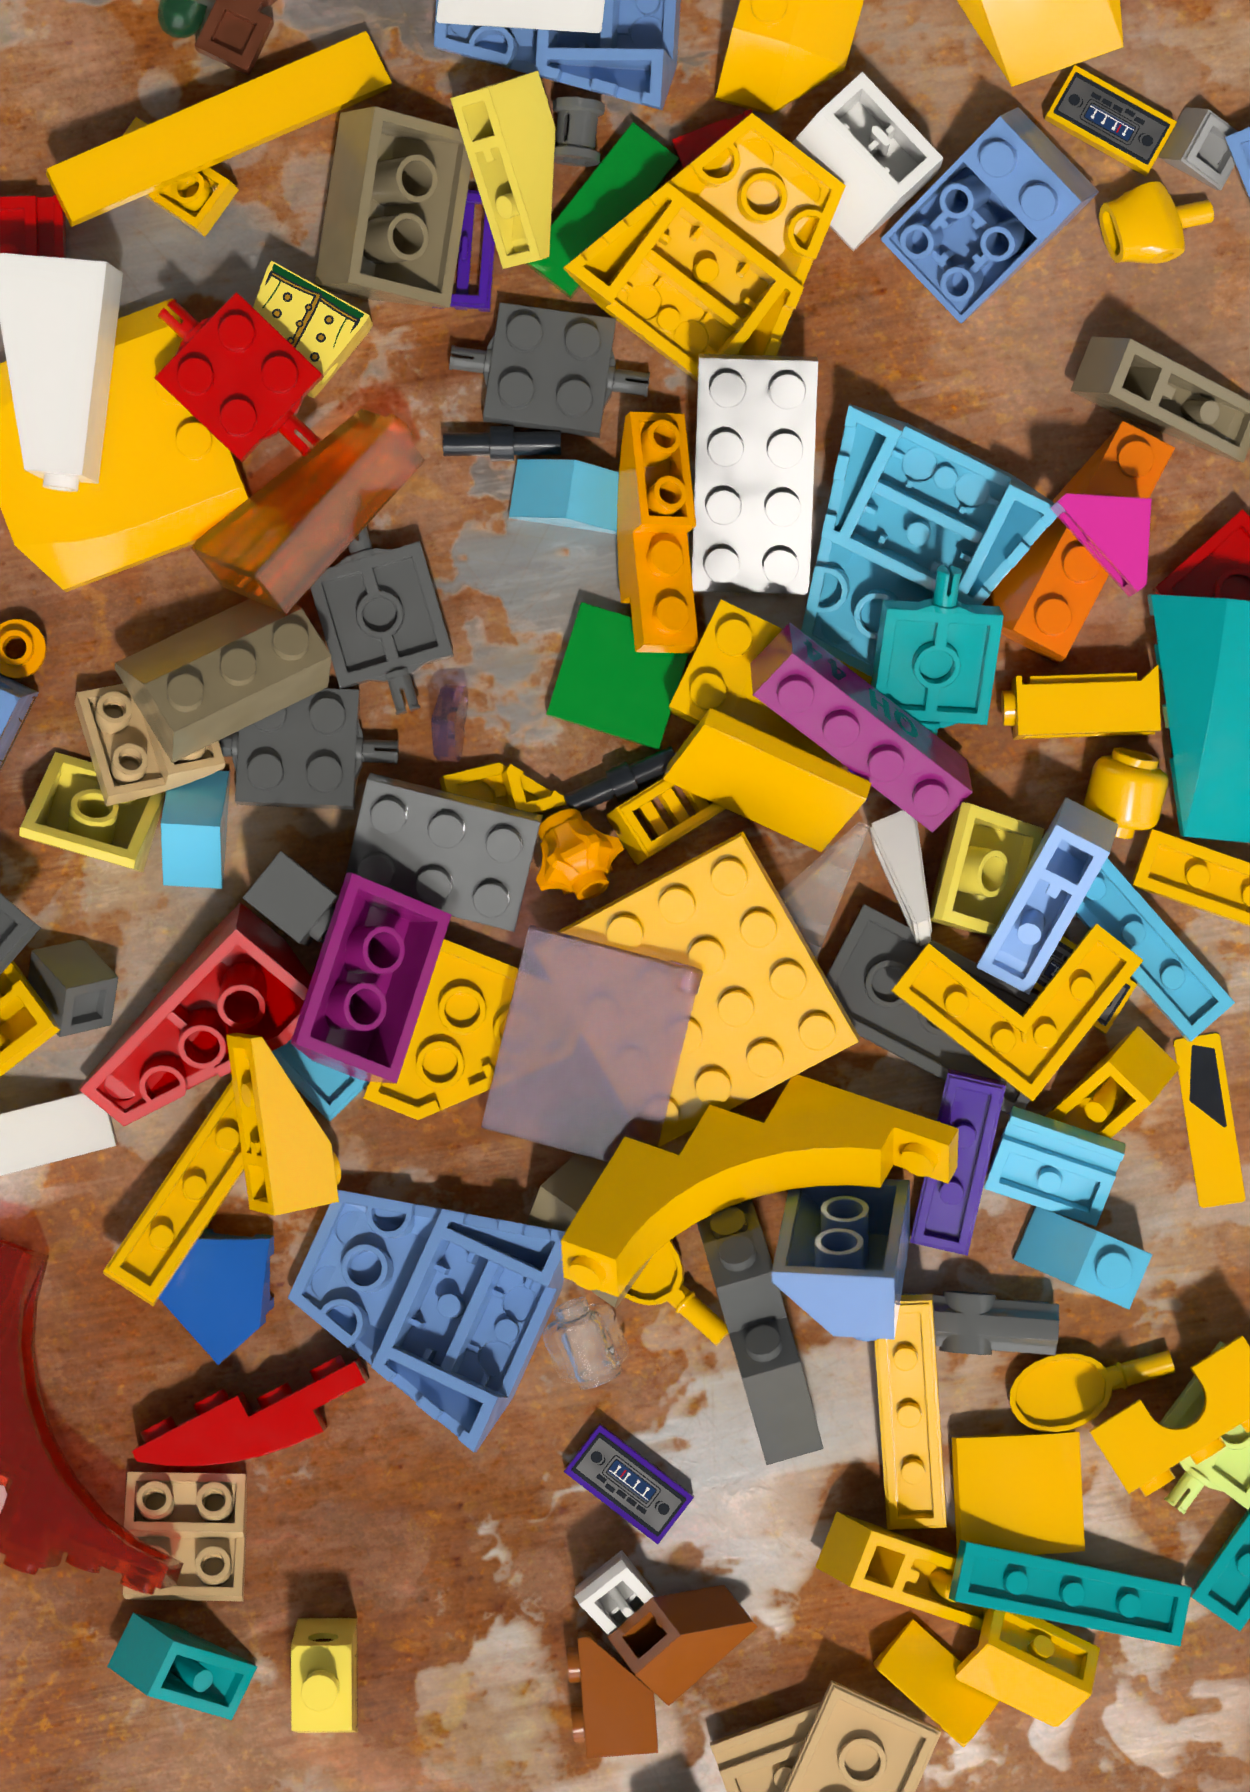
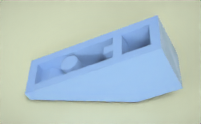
(1048, 895)

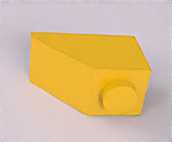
(1117, 1086)

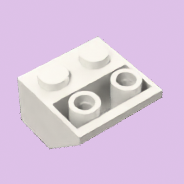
(872, 153)

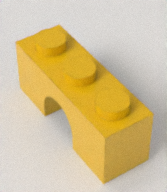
(1145, 1450)

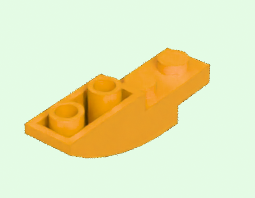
(652, 532)

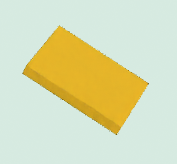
(766, 780)

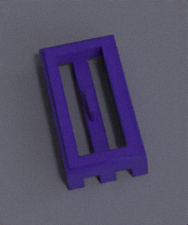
(461, 299)

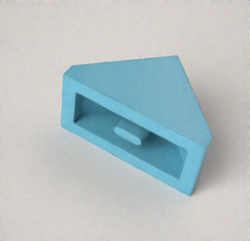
(565, 494)
(195, 832)

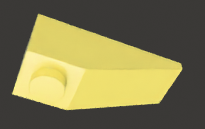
(512, 159)

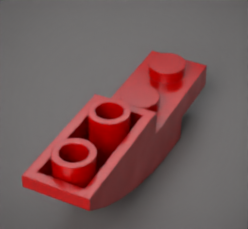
(230, 1430)

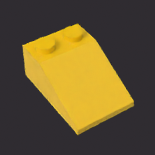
(722, 677)

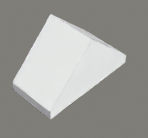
(613, 1592)

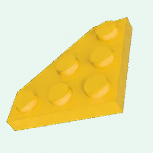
(454, 1036)

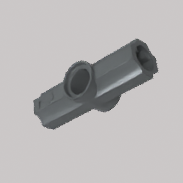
(982, 1323)

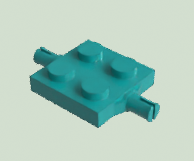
(938, 655)

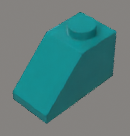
(181, 1667)

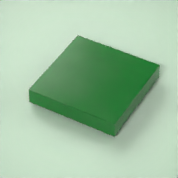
(610, 684)

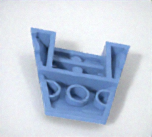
(626, 60)
(434, 1301)

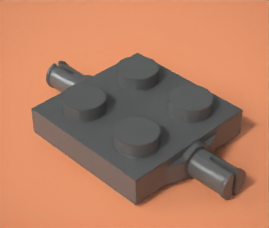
(549, 370)
(381, 617)
(305, 754)

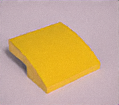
(1019, 1491)

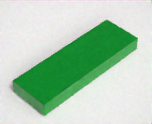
(616, 187)

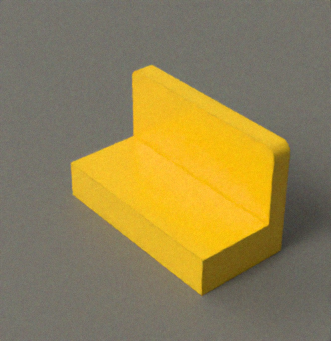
(1031, 1666)

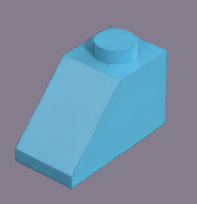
(1082, 1257)

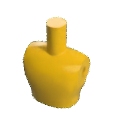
(1147, 224)

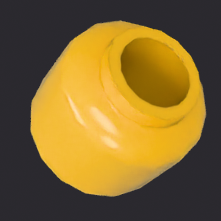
(1127, 790)

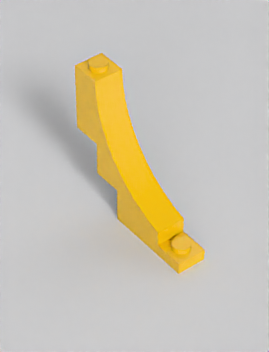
(807, 1141)

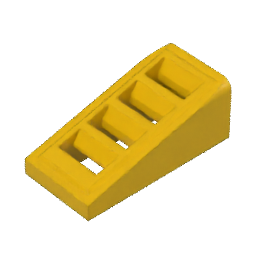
(634, 836)

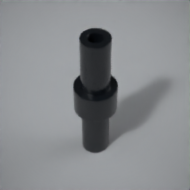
(502, 443)
(620, 781)

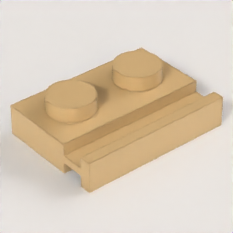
(763, 1754)

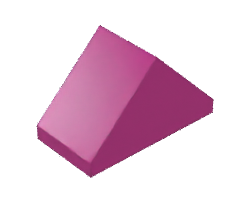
(1113, 532)

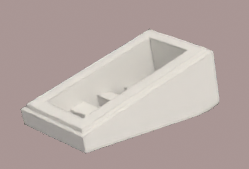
(900, 856)

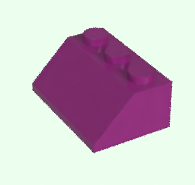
(370, 981)

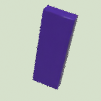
(950, 1210)

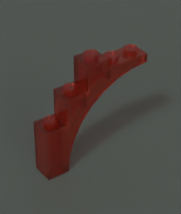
(46, 1503)

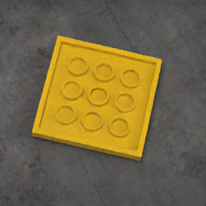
(761, 994)

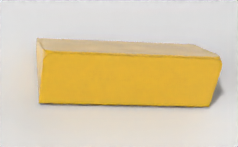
(927, 1677)

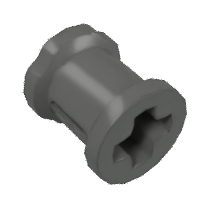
(577, 131)

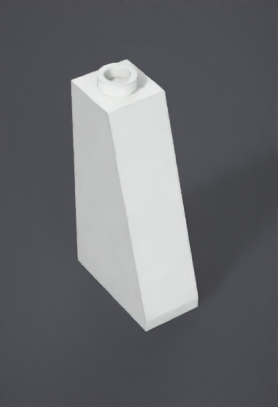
(59, 360)

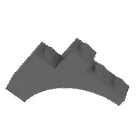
(760, 1333)

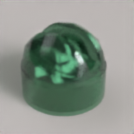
(180, 17)

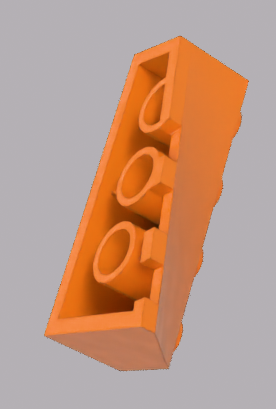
(1058, 579)

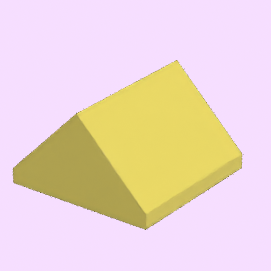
(73, 816)
(981, 868)

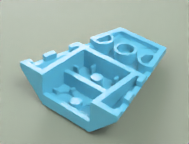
(897, 515)

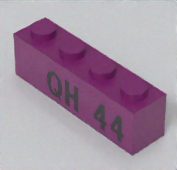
(860, 727)

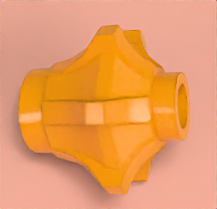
(575, 855)

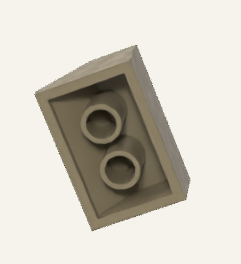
(394, 209)
(225, 674)

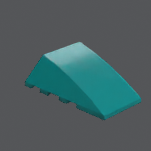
(1207, 710)

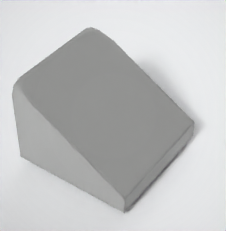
(1200, 147)

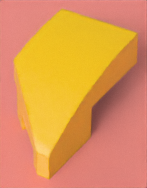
(503, 787)

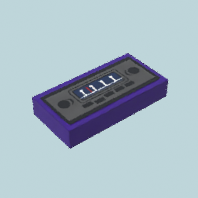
(628, 1483)

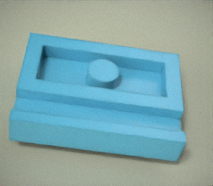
(1054, 1166)

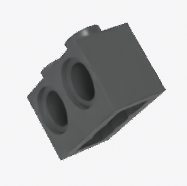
(293, 900)

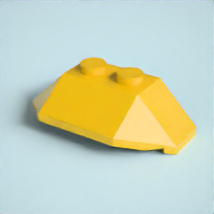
(785, 50)

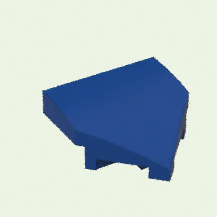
(222, 1290)

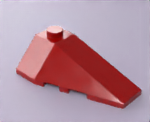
(232, 983)

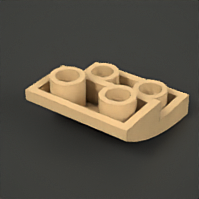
(127, 752)
(196, 1522)

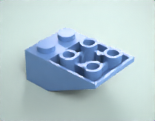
(989, 214)

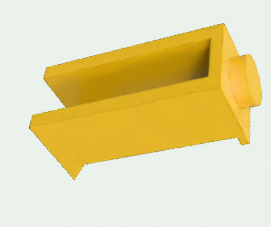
(1083, 706)

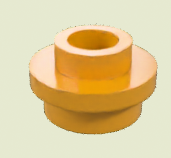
(35, 649)

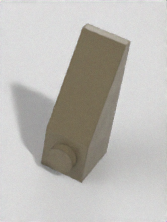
(1164, 396)

